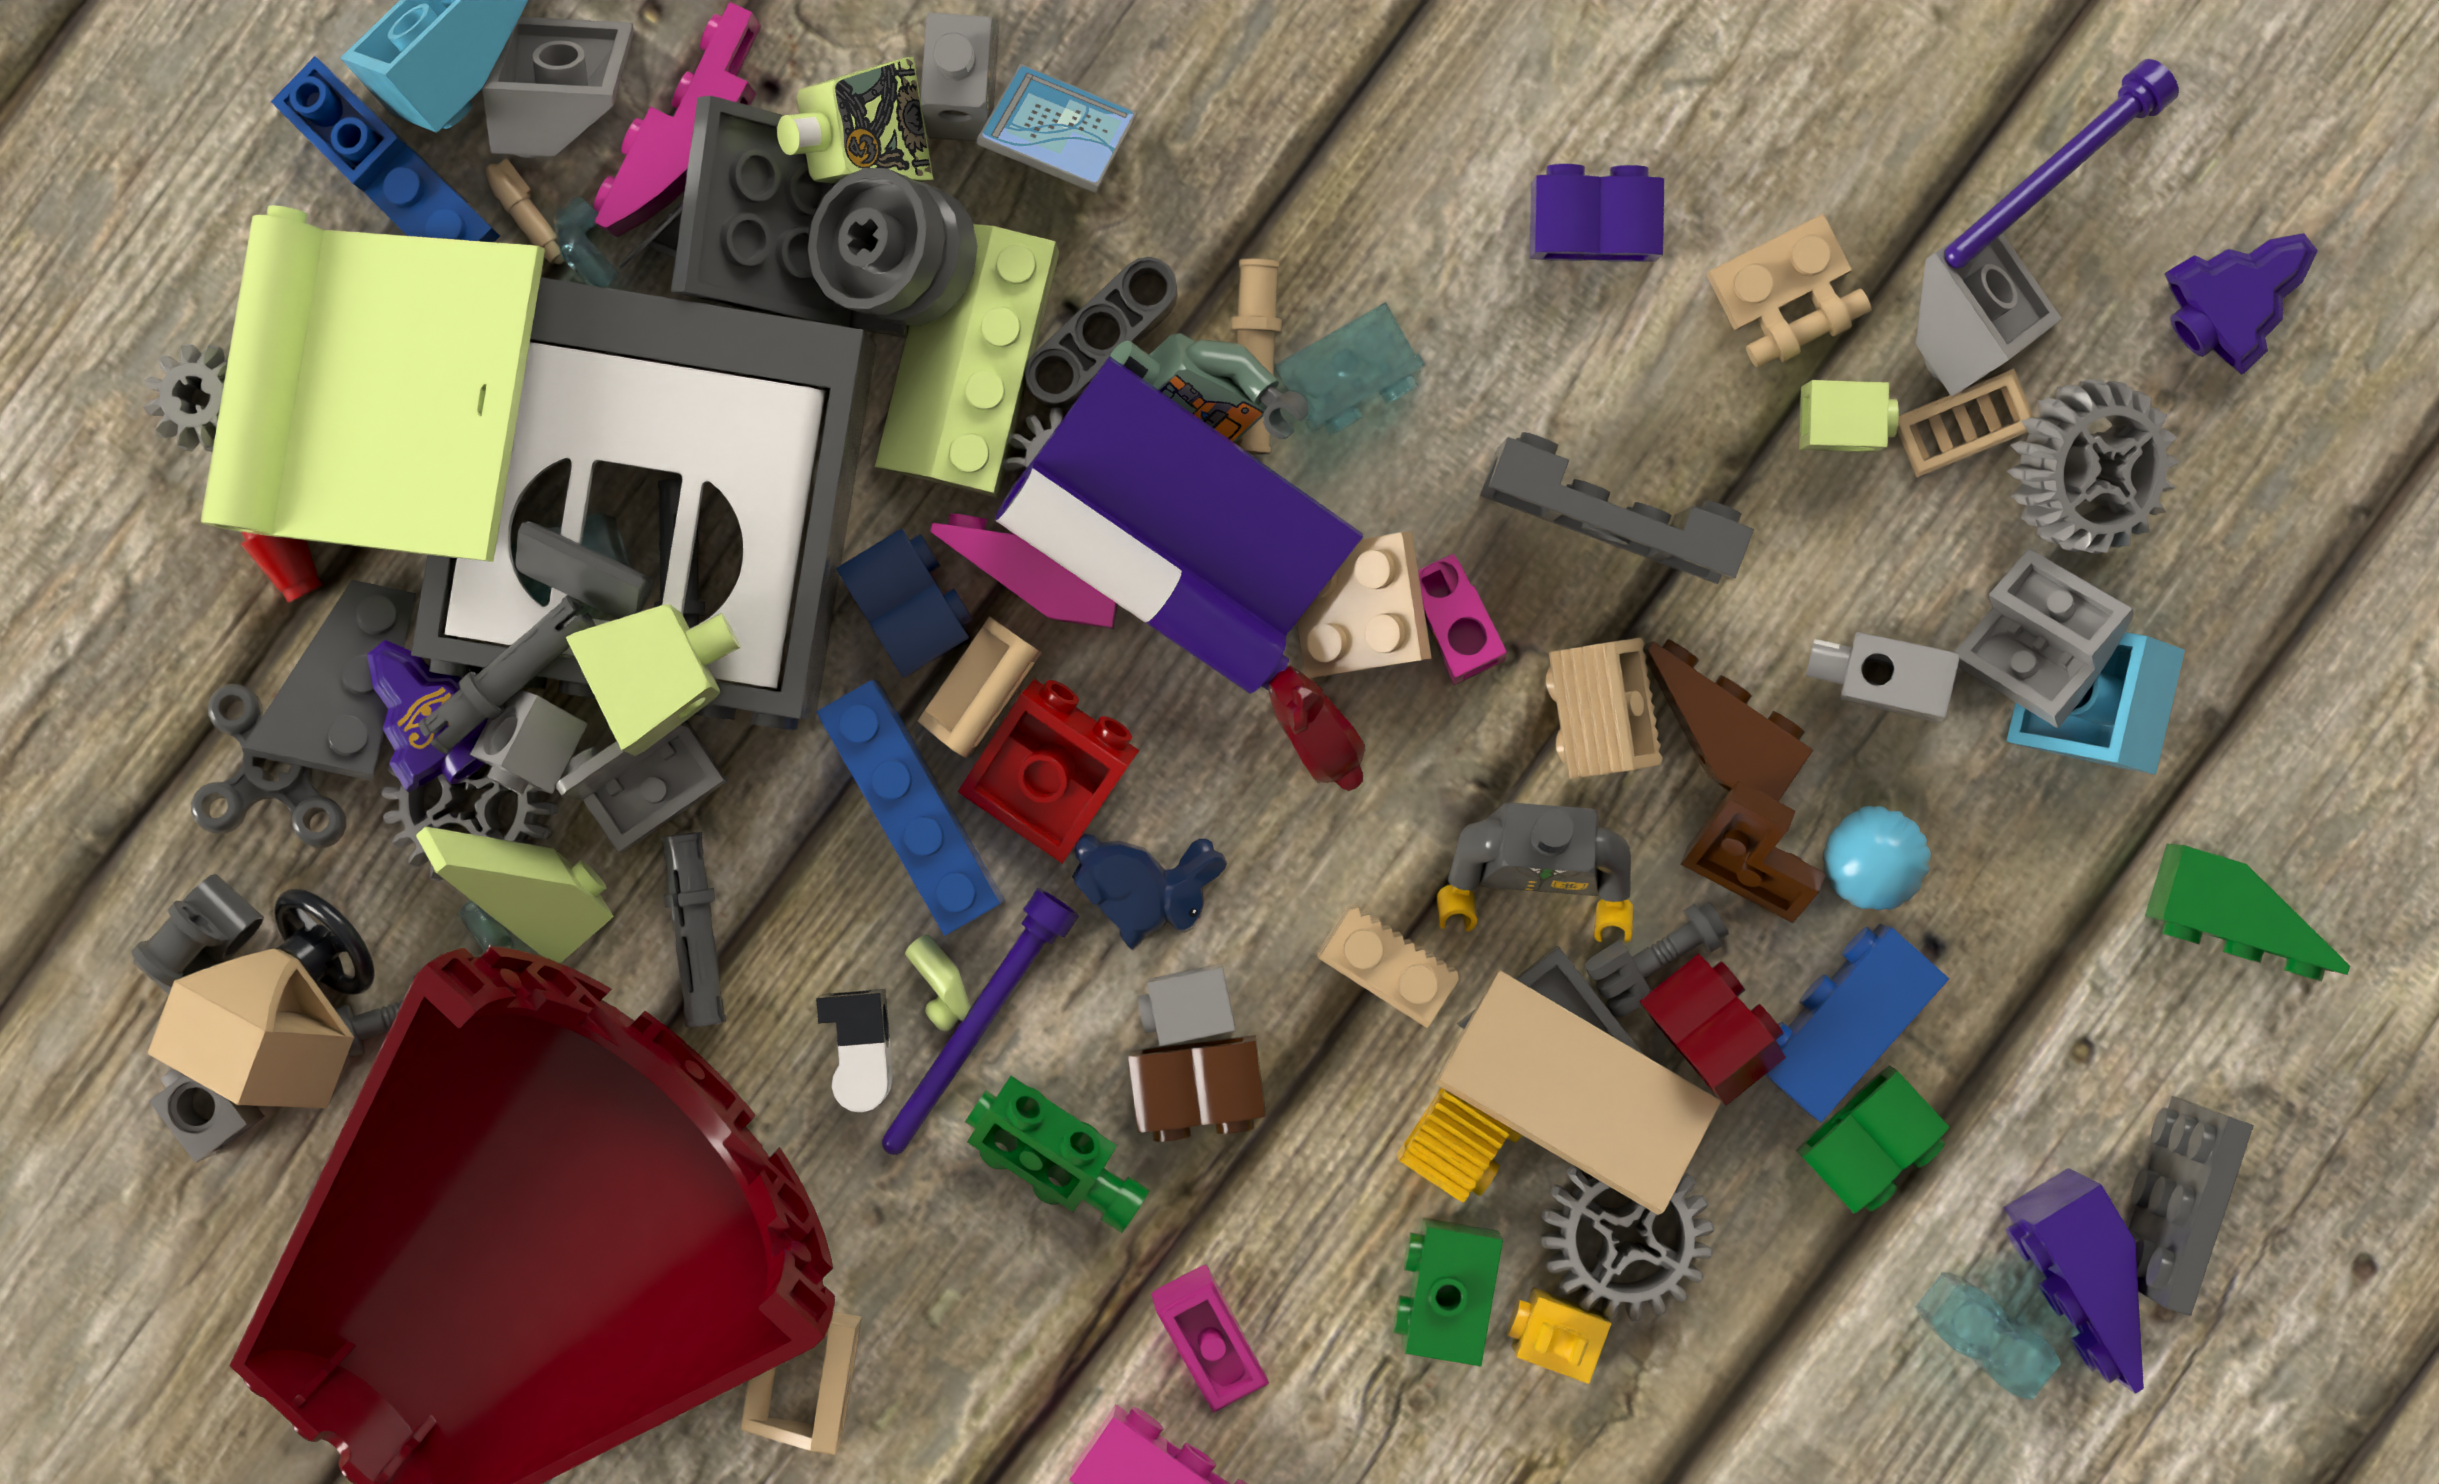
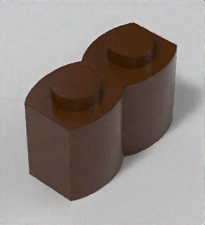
(1197, 1086)

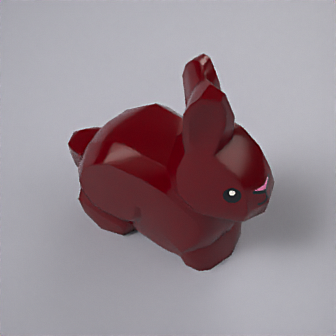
(1317, 729)

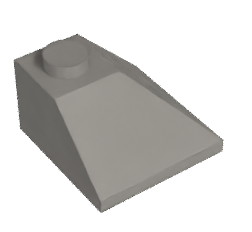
(553, 83)
(1978, 314)

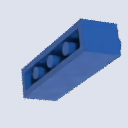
(910, 806)

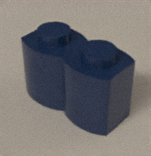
(905, 602)

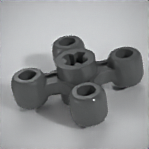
(255, 784)

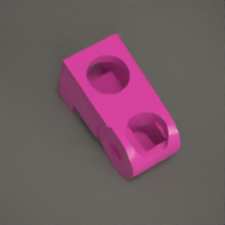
(1458, 620)

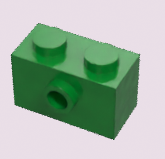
(1449, 1291)

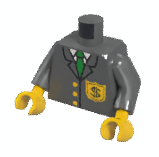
(1541, 852)

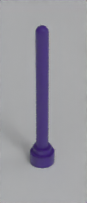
(2143, 93)
(1044, 922)

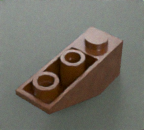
(1723, 730)

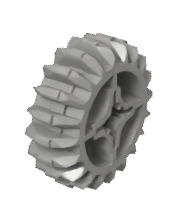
(2071, 465)
(485, 824)
(1613, 1260)

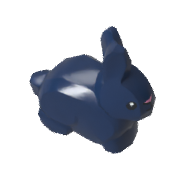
(1139, 891)

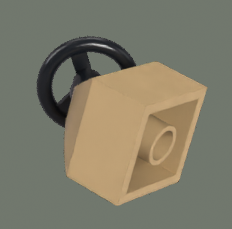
(260, 1021)

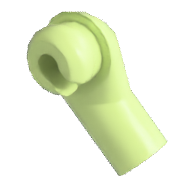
(945, 980)

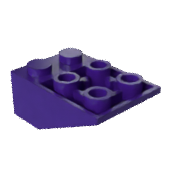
(2088, 1269)

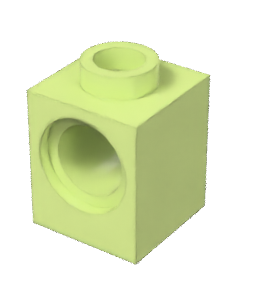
(1846, 416)

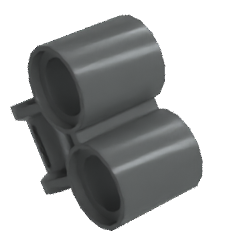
(199, 933)

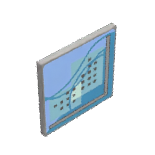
(1057, 128)

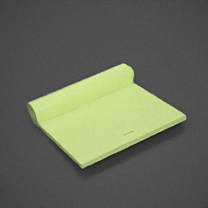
(372, 388)

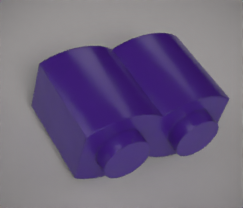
(1597, 216)

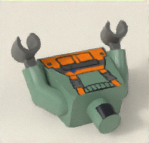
(1216, 384)

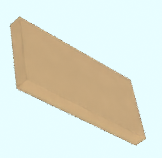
(1578, 1092)

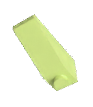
(523, 888)

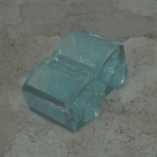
(1994, 1340)

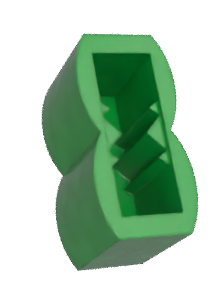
(1874, 1140)

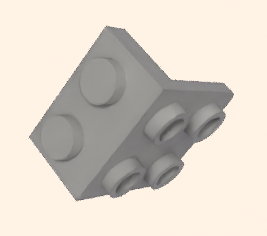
(643, 791)

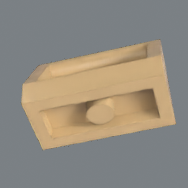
(979, 688)
(833, 1397)

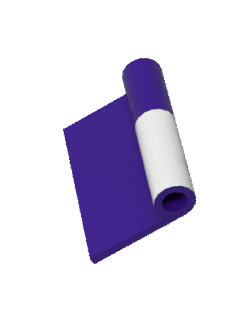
(1178, 525)

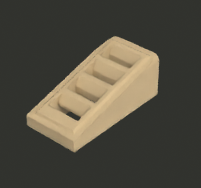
(1914, 444)

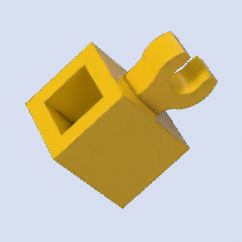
(1558, 1334)

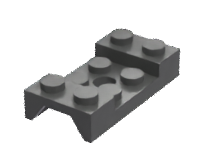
(1699, 542)

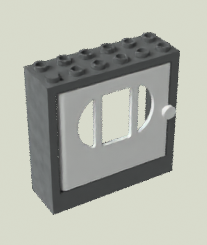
(709, 427)

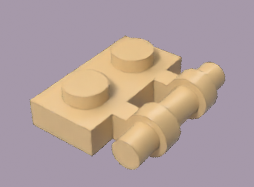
(1780, 273)

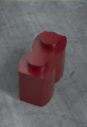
(1714, 1028)

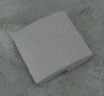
(2044, 637)

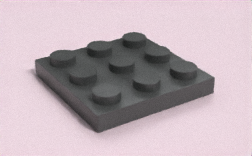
(749, 218)
(2184, 1199)

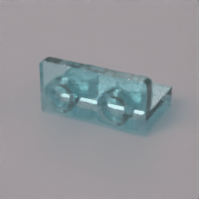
(1351, 369)

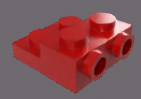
(1049, 768)

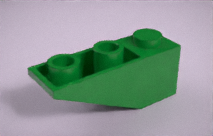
(2229, 901)

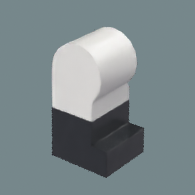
(863, 1046)

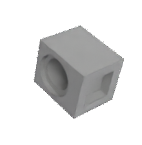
(529, 743)
(1187, 1005)
(197, 1135)

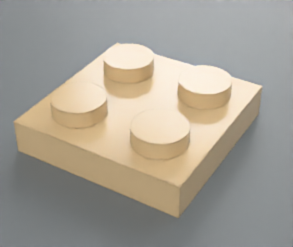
(1367, 611)

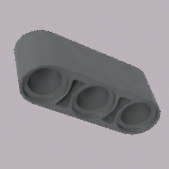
(1111, 303)

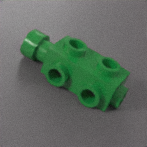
(1052, 1144)

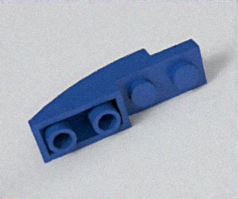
(377, 158)

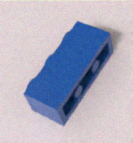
(1853, 1018)

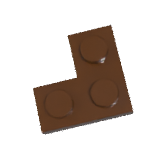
(1741, 855)

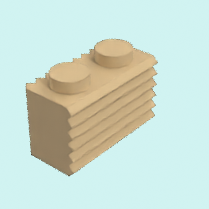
(1604, 708)
(1388, 965)

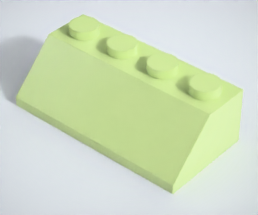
(967, 370)

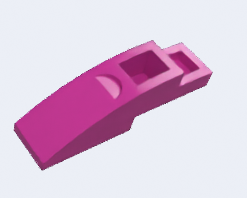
(661, 144)

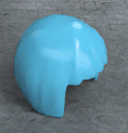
(1876, 858)

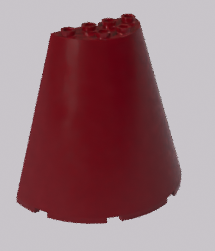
(531, 1239)

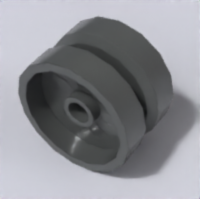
(892, 247)

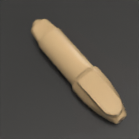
(515, 198)

